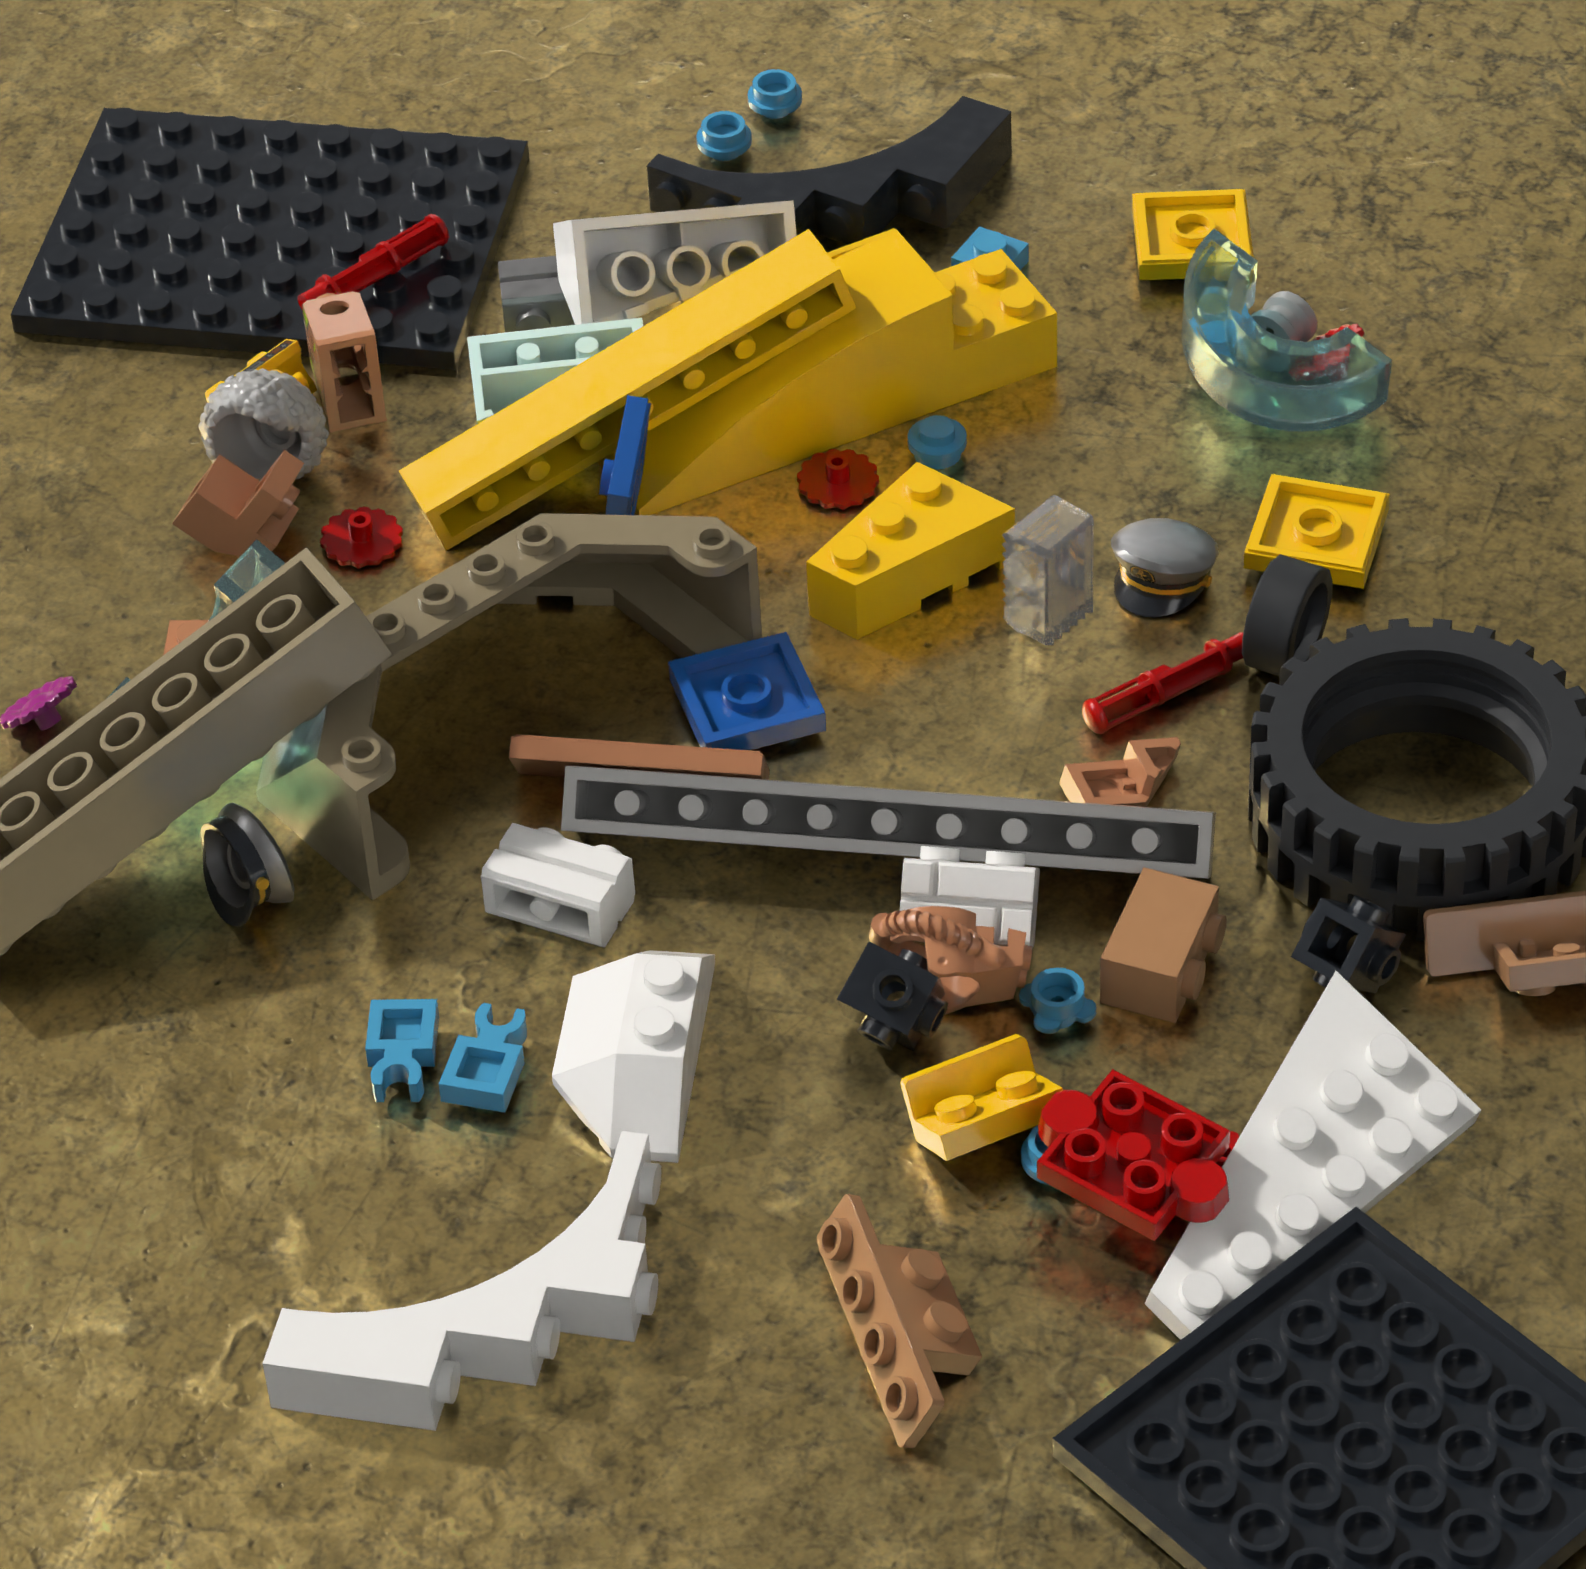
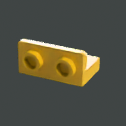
(976, 1098)

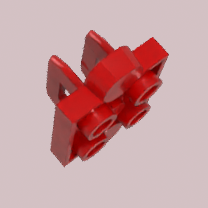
(1134, 1155)

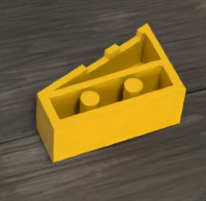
(903, 548)

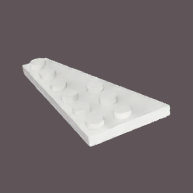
(1331, 1134)

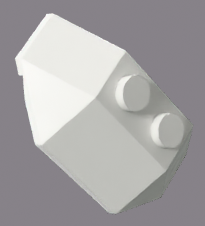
(635, 1046)

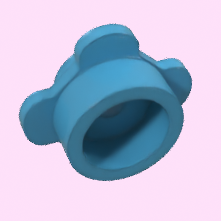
(1057, 1000)

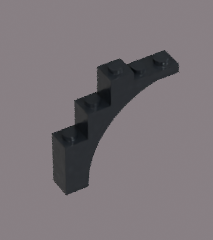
(922, 178)

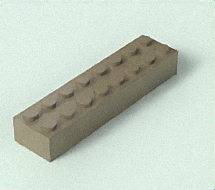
(176, 736)

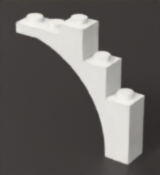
(410, 1359)

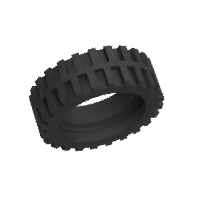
(1427, 684)

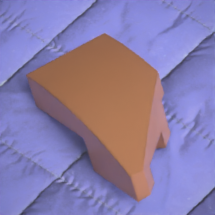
(1122, 781)

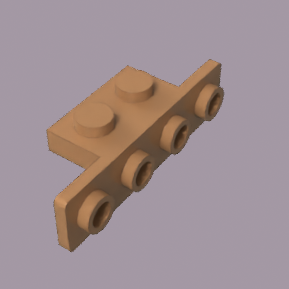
(1526, 941)
(900, 1317)

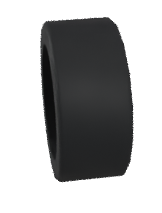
(1286, 613)

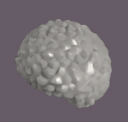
(259, 417)

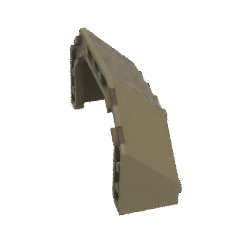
(673, 575)

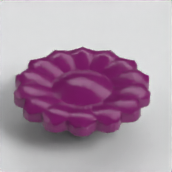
(39, 705)

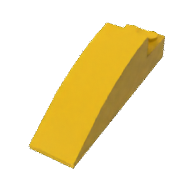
(902, 354)

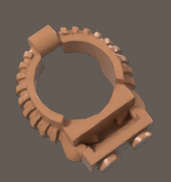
(957, 952)

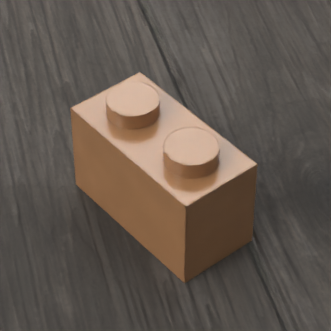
(1161, 945)

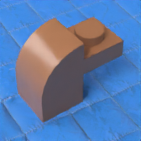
(235, 509)

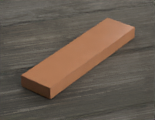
(551, 754)

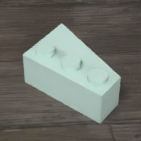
(521, 361)

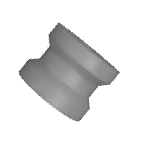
(1287, 317)

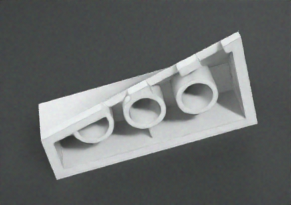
(651, 260)

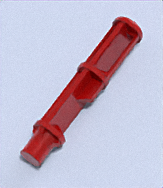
(383, 259)
(1161, 684)

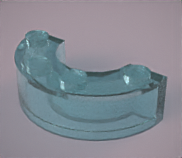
(1260, 374)

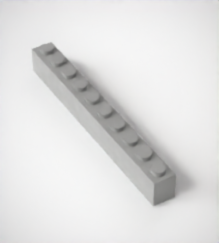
(886, 820)

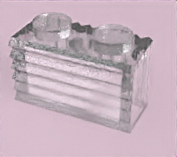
(1049, 570)

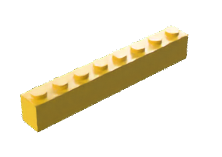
(667, 361)

